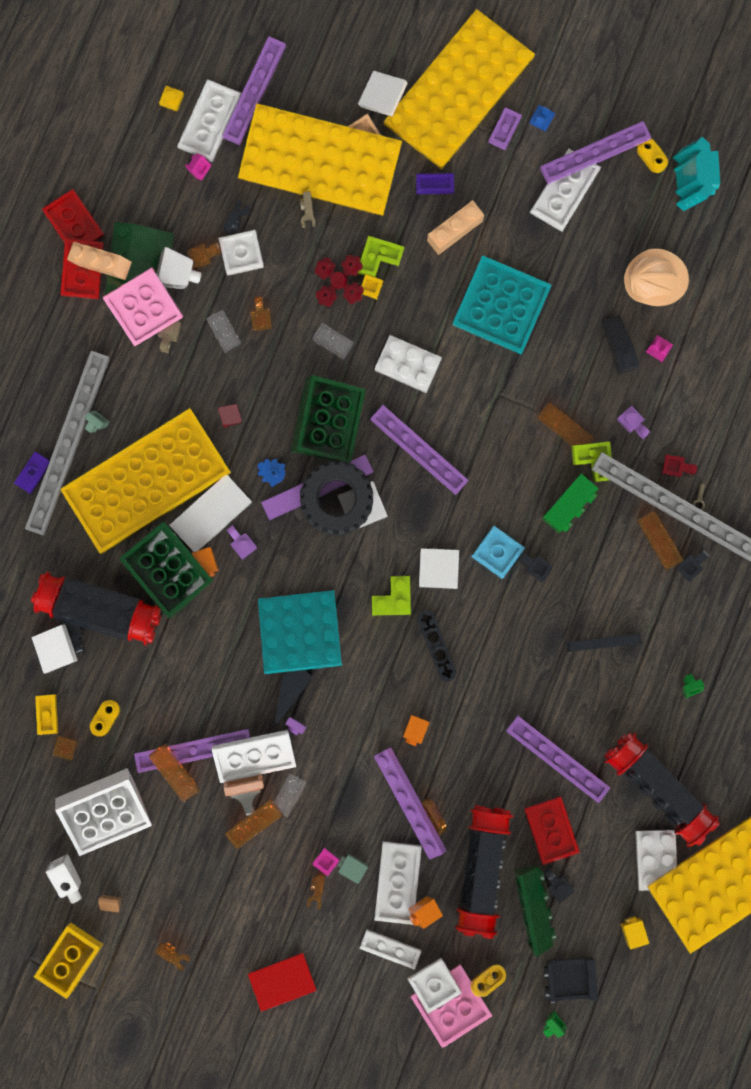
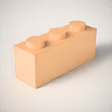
(455, 227)
(99, 260)

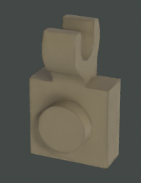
(306, 204)
(169, 334)

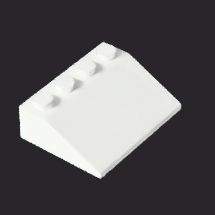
(102, 812)

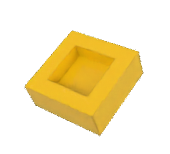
(171, 98)
(371, 286)

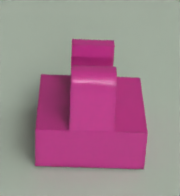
(198, 166)
(659, 348)
(326, 861)

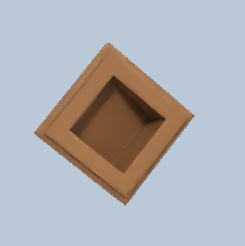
(109, 903)

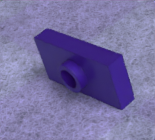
(435, 183)
(32, 473)

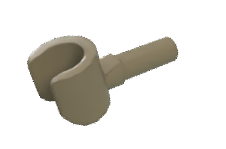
(699, 497)

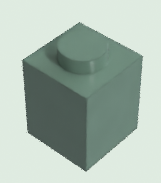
(352, 868)

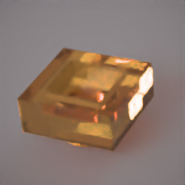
(65, 748)

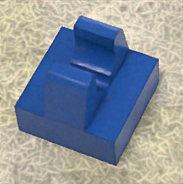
(542, 118)

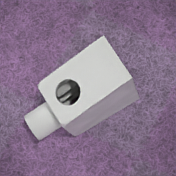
(175, 270)
(63, 871)

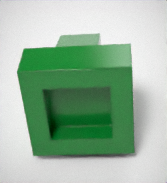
(691, 686)
(554, 1025)

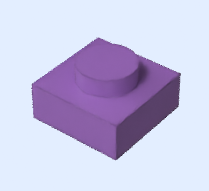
(295, 727)

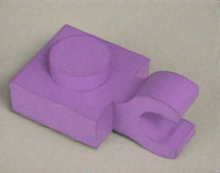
(632, 420)
(243, 544)

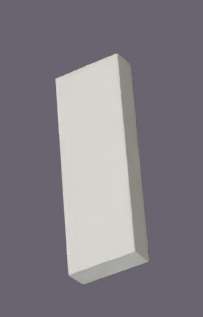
(390, 949)

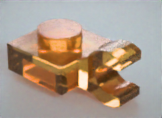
(201, 255)
(260, 318)
(317, 885)
(168, 953)

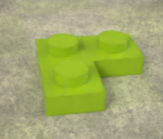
(377, 251)
(589, 453)
(399, 600)

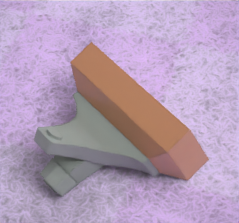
(245, 790)

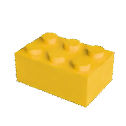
(68, 960)

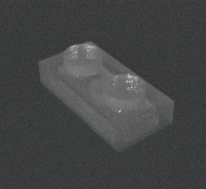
(223, 331)
(333, 341)
(289, 794)

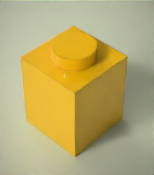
(634, 932)

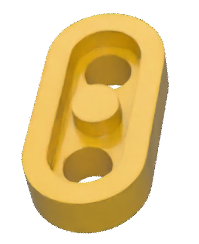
(650, 155)
(105, 718)
(487, 982)

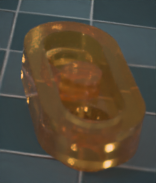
(434, 815)

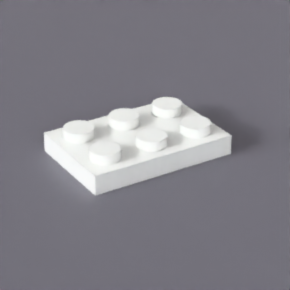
(408, 364)
(654, 855)

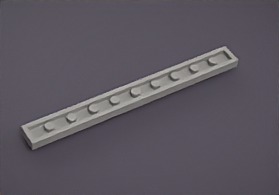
(67, 443)
(673, 505)

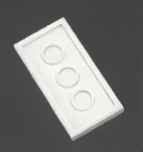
(209, 120)
(562, 197)
(210, 513)
(253, 756)
(397, 882)

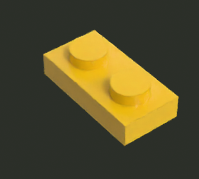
(46, 714)

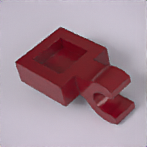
(675, 466)

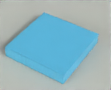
(498, 552)

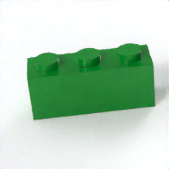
(571, 504)

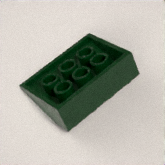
(140, 246)
(328, 419)
(166, 570)
(534, 909)

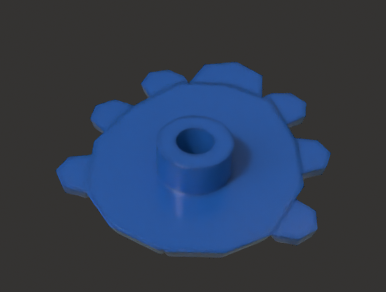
(271, 471)

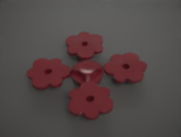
(339, 280)

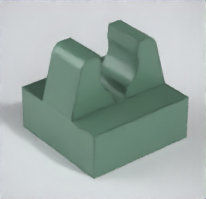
(95, 422)

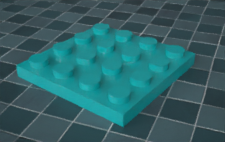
(501, 305)
(299, 632)

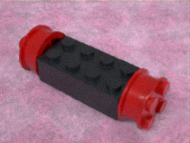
(96, 608)
(663, 788)
(482, 871)

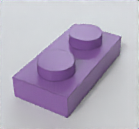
(505, 128)

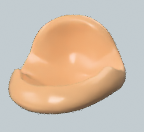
(656, 278)

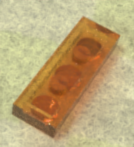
(564, 426)
(660, 540)
(174, 772)
(254, 824)

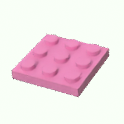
(143, 306)
(456, 1015)

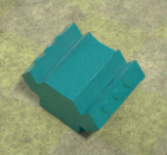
(696, 173)

